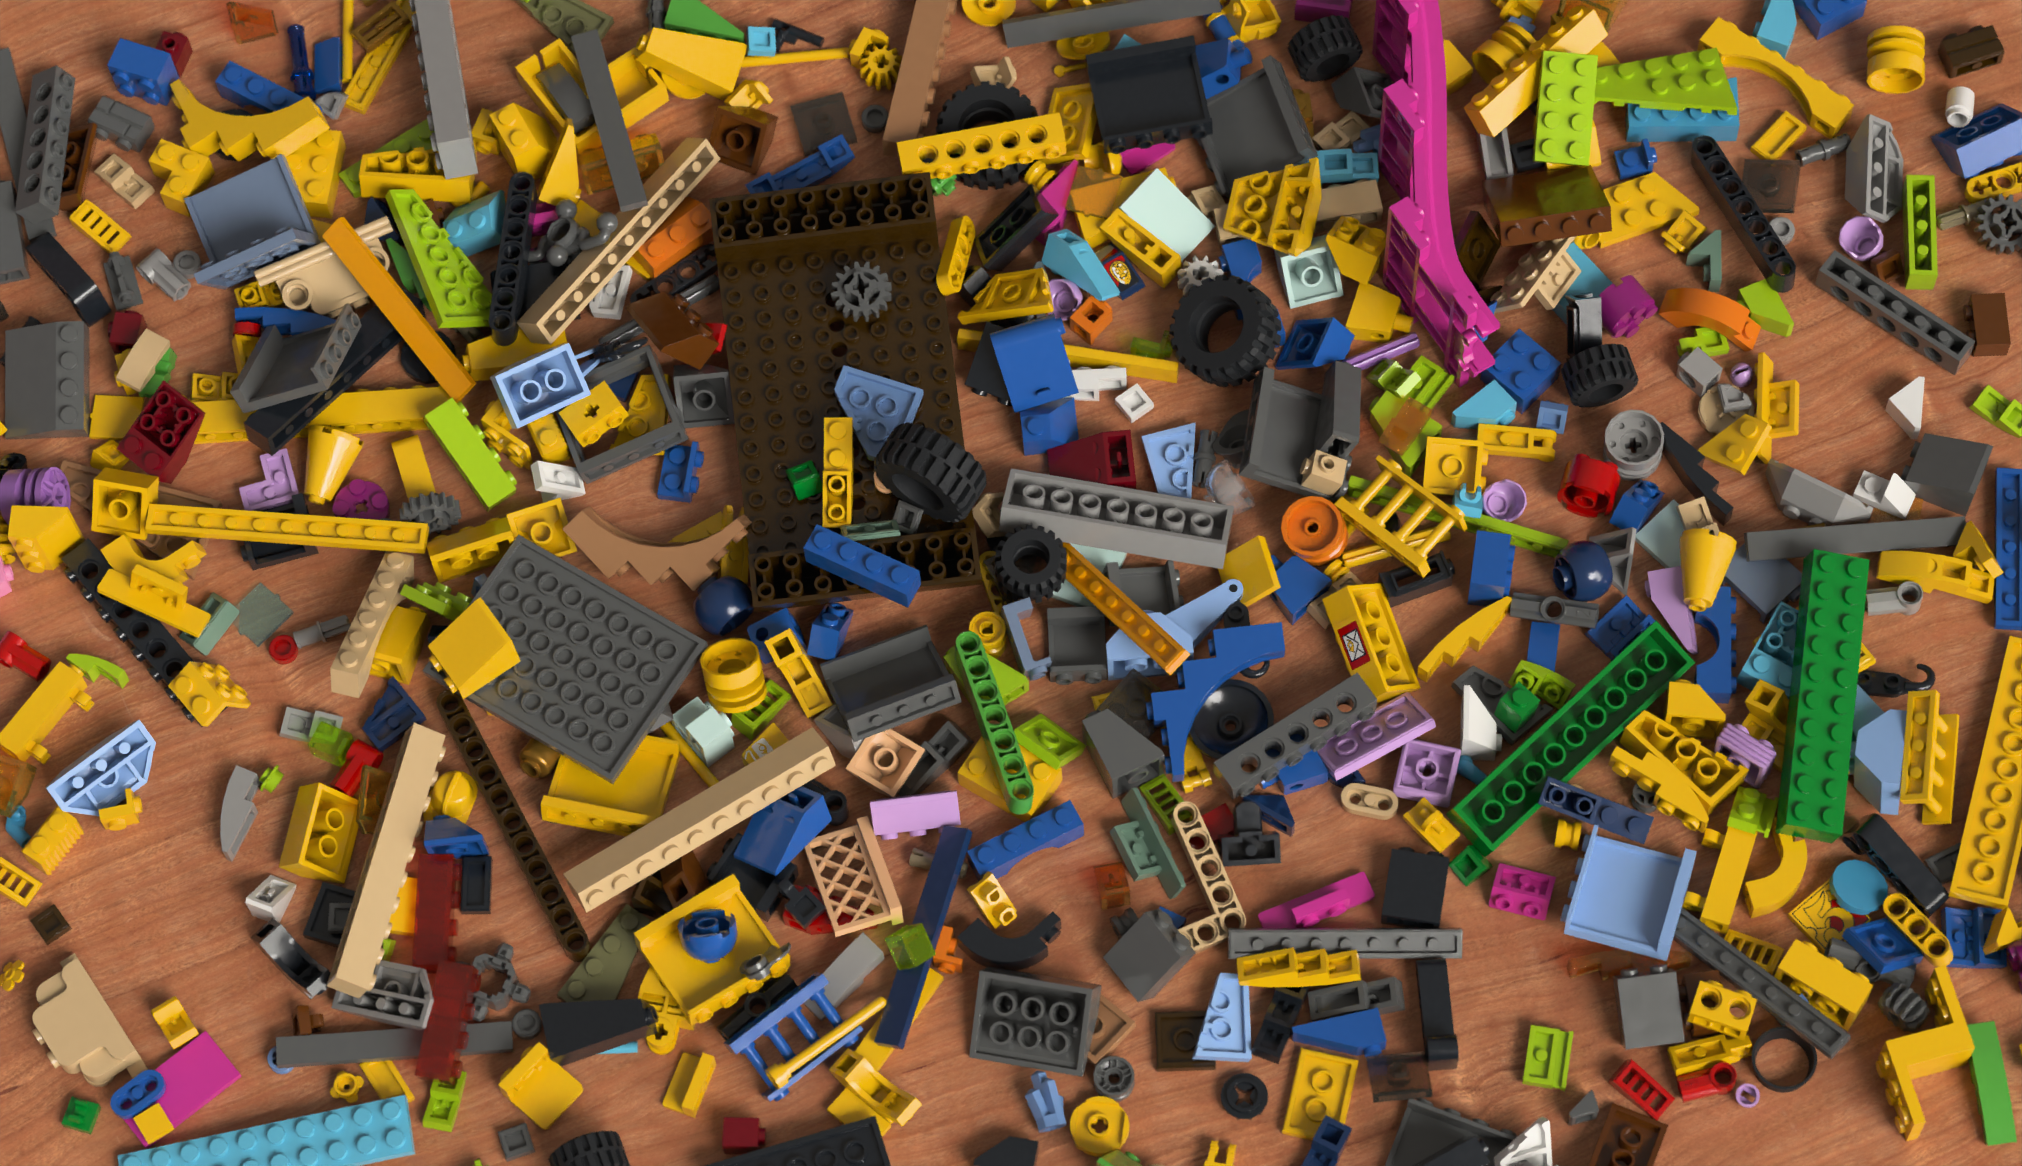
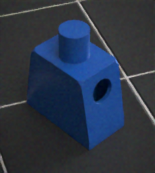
(1220, 65)
(1299, 586)
(770, 627)
(1304, 775)

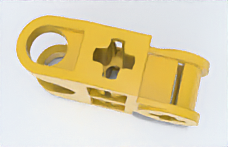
(669, 1015)

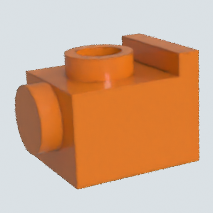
(1089, 310)

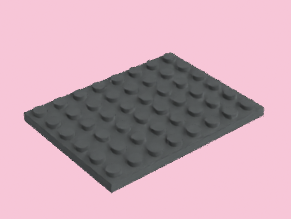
(589, 662)

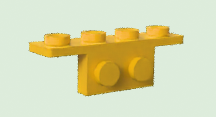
(1776, 405)
(155, 597)

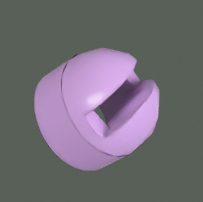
(1743, 378)
(1751, 1090)

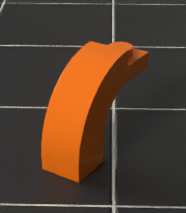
(1710, 310)

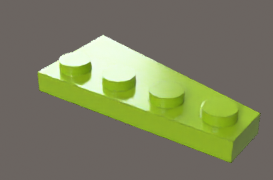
(415, 137)

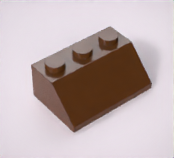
(675, 328)

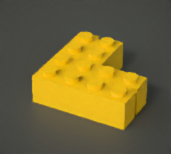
(629, 77)

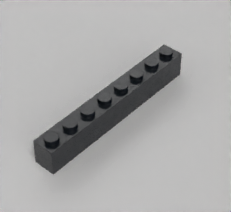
(278, 424)

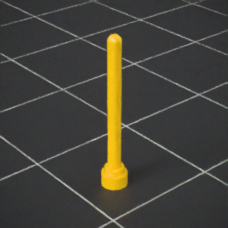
(782, 1072)

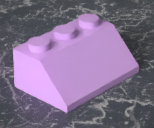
(914, 813)

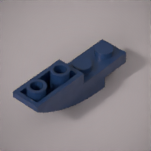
(1595, 810)

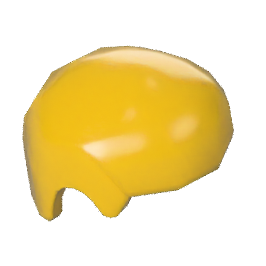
(1108, 162)

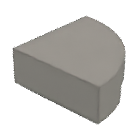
(332, 103)
(1732, 398)

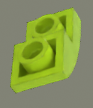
(1543, 682)

